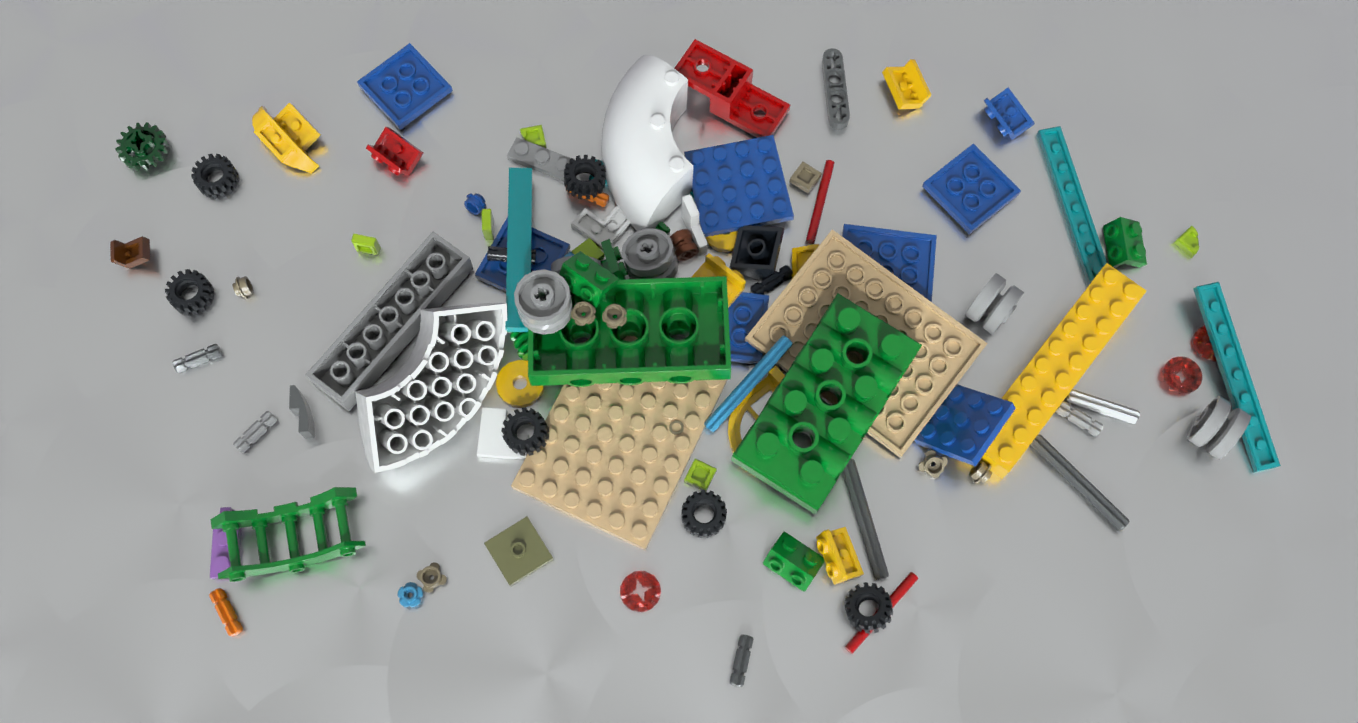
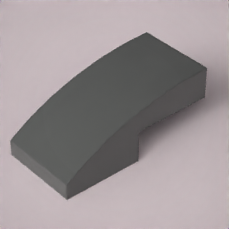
(300, 408)

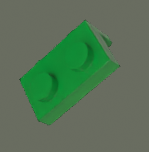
(1124, 243)
(613, 259)
(587, 278)
(794, 561)

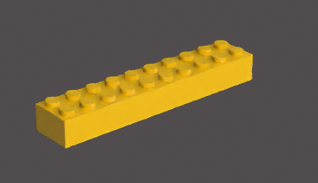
(1062, 363)

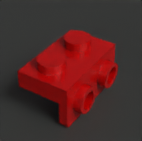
(395, 152)

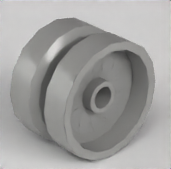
(649, 255)
(543, 301)
(995, 304)
(1219, 427)

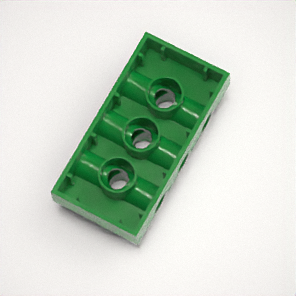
(654, 315)
(834, 430)

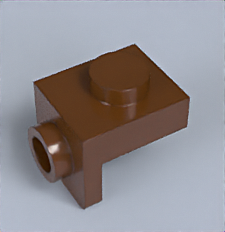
(130, 253)

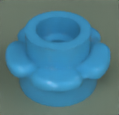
(417, 594)

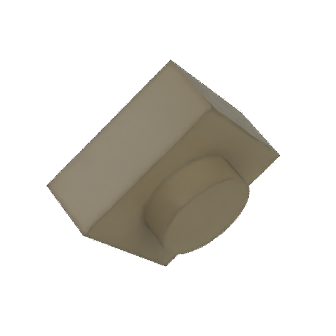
(805, 177)

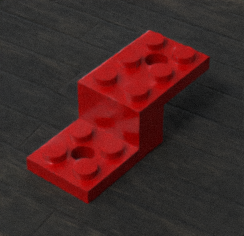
(731, 90)

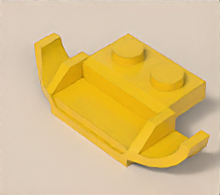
(287, 136)

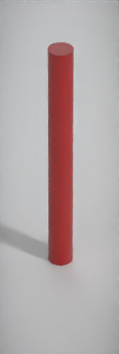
(820, 201)
(896, 595)

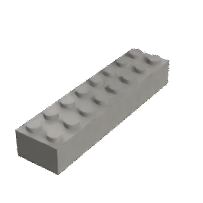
(389, 320)

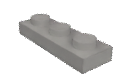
(538, 158)

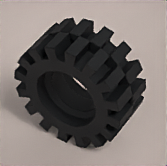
(210, 165)
(588, 166)
(181, 283)
(515, 422)
(696, 527)
(868, 593)

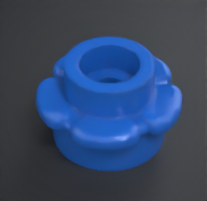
(475, 203)

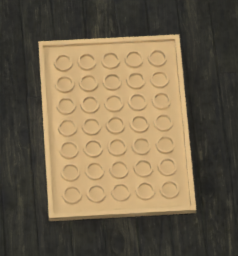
(844, 269)
(614, 452)

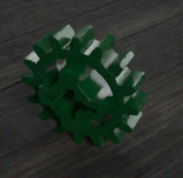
(141, 144)

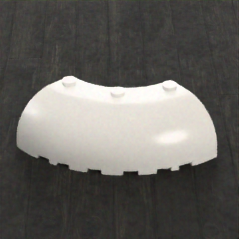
(638, 145)
(435, 387)

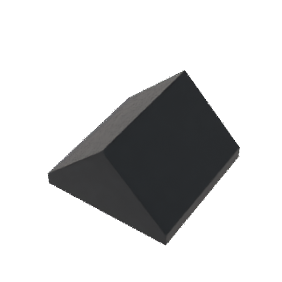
(757, 251)

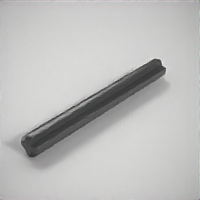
(1079, 482)
(865, 521)

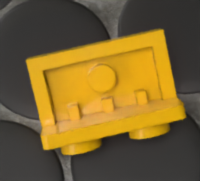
(907, 85)
(839, 555)

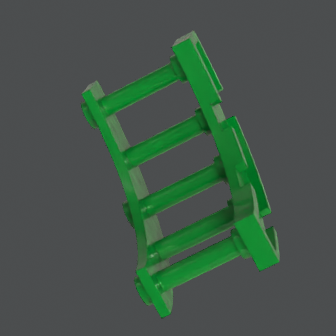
(287, 514)

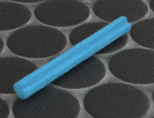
(748, 383)

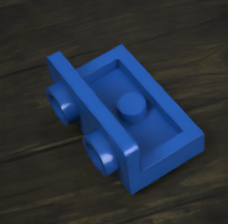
(1009, 114)

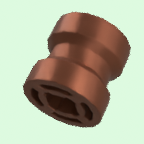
(683, 245)

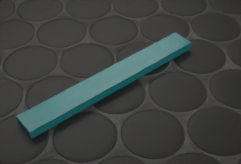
(1072, 202)
(518, 240)
(1236, 375)

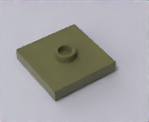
(518, 551)

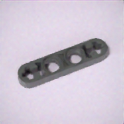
(835, 89)

